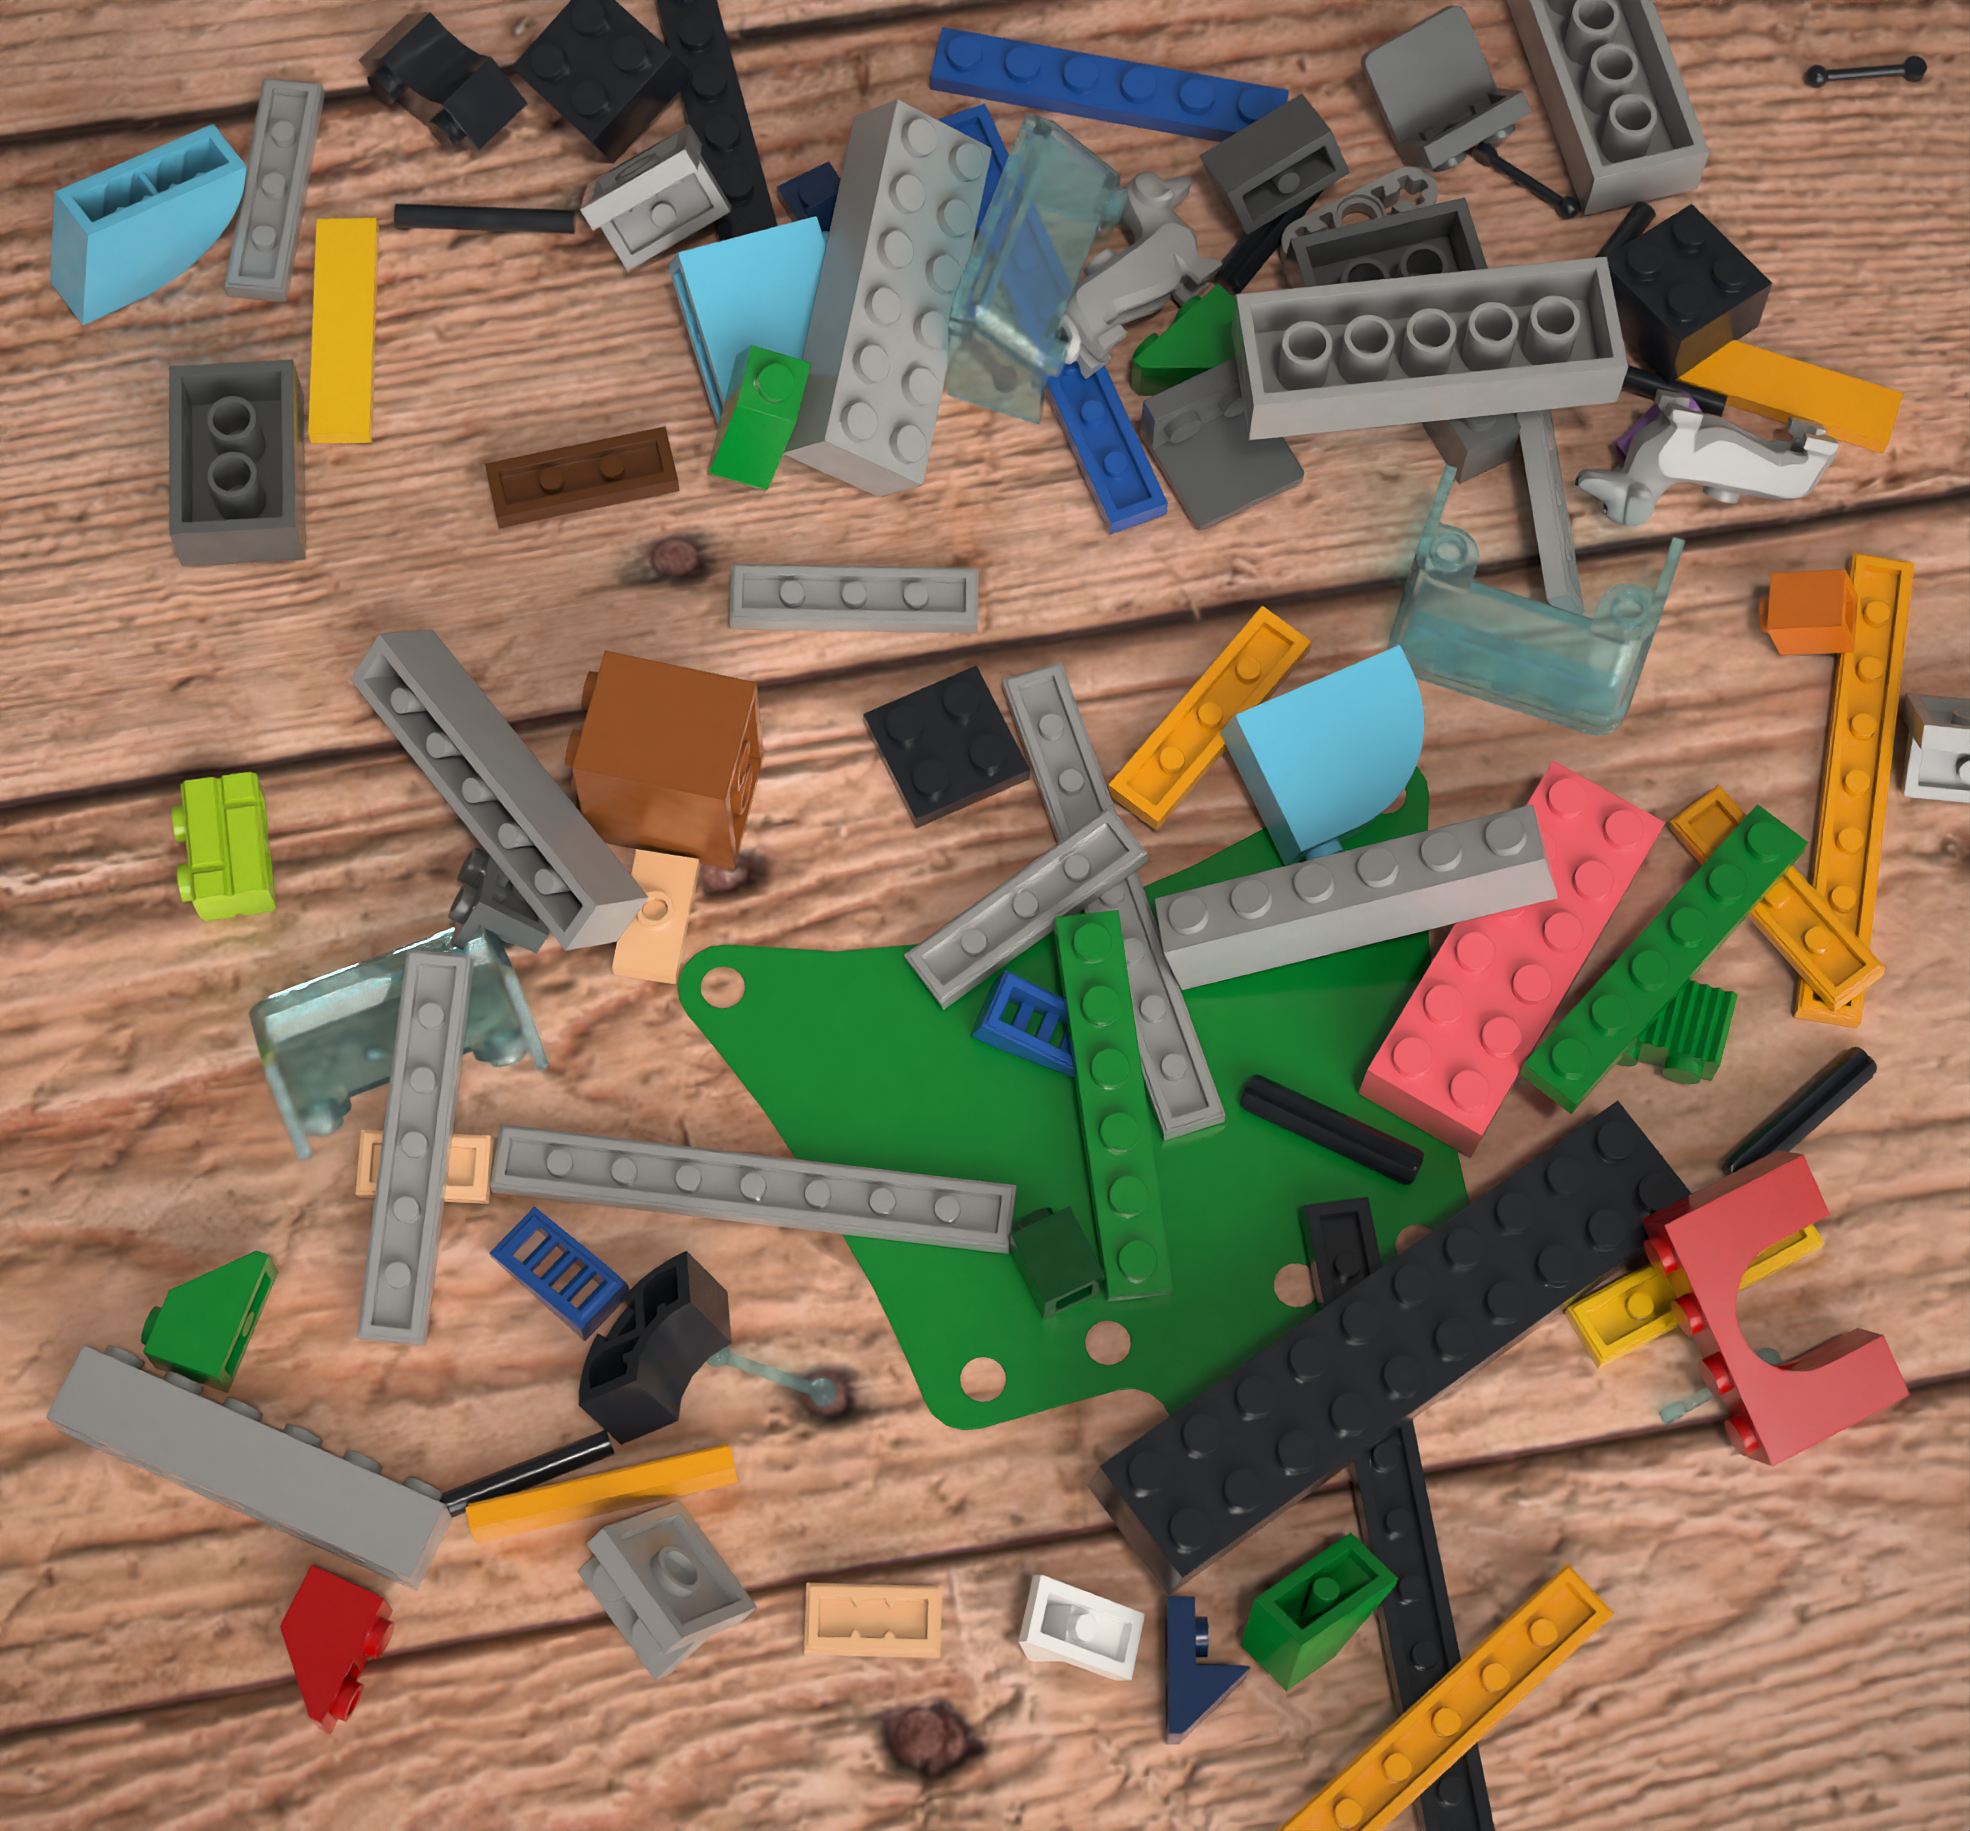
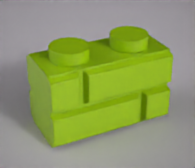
(226, 846)

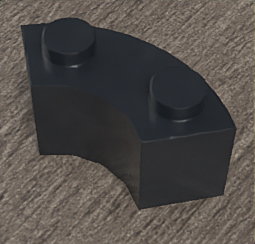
(442, 82)
(654, 1348)

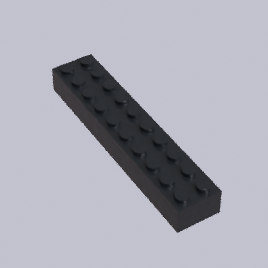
(1386, 1349)

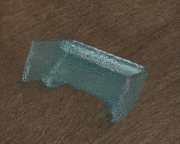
(1026, 269)
(1518, 648)
(341, 1030)

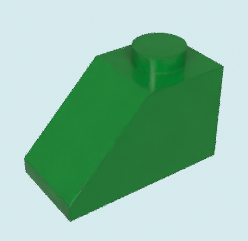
(758, 416)
(210, 1321)
(1315, 1610)

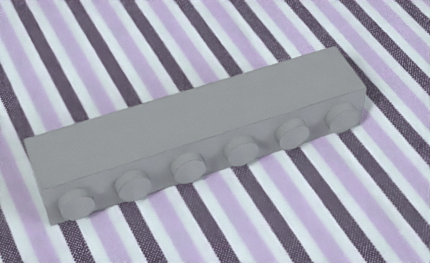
(499, 789)
(1356, 897)
(251, 1466)

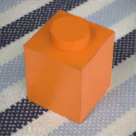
(1810, 612)

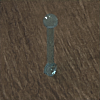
(821, 1391)
(1681, 1407)

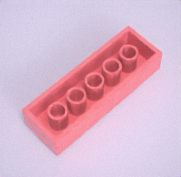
(1510, 970)

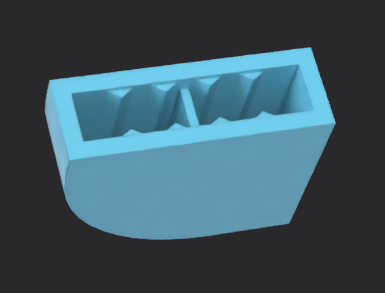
(142, 222)
(748, 294)
(1330, 753)

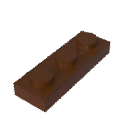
(582, 477)

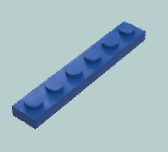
(1098, 86)

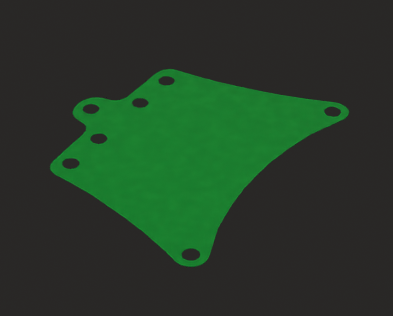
(880, 1077)

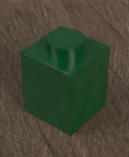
(1055, 1260)

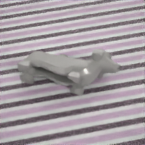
(1138, 278)
(1710, 453)

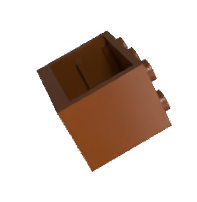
(667, 758)

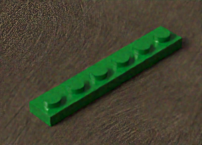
(1663, 959)
(1113, 1106)

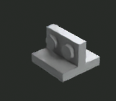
(655, 198)
(1937, 748)
(663, 1585)

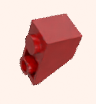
(329, 1640)

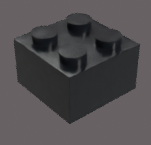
(602, 72)
(1684, 292)

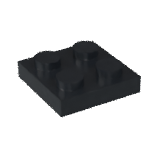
(946, 746)

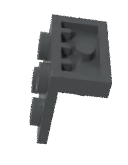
(1205, 449)

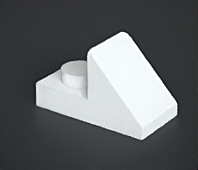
(1080, 1629)

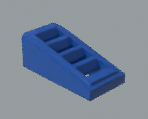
(1012, 1037)
(595, 1308)

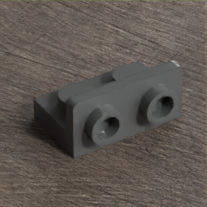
(493, 903)

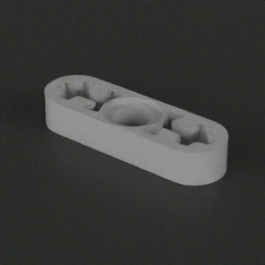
(1367, 201)

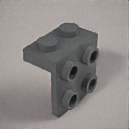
(1439, 91)

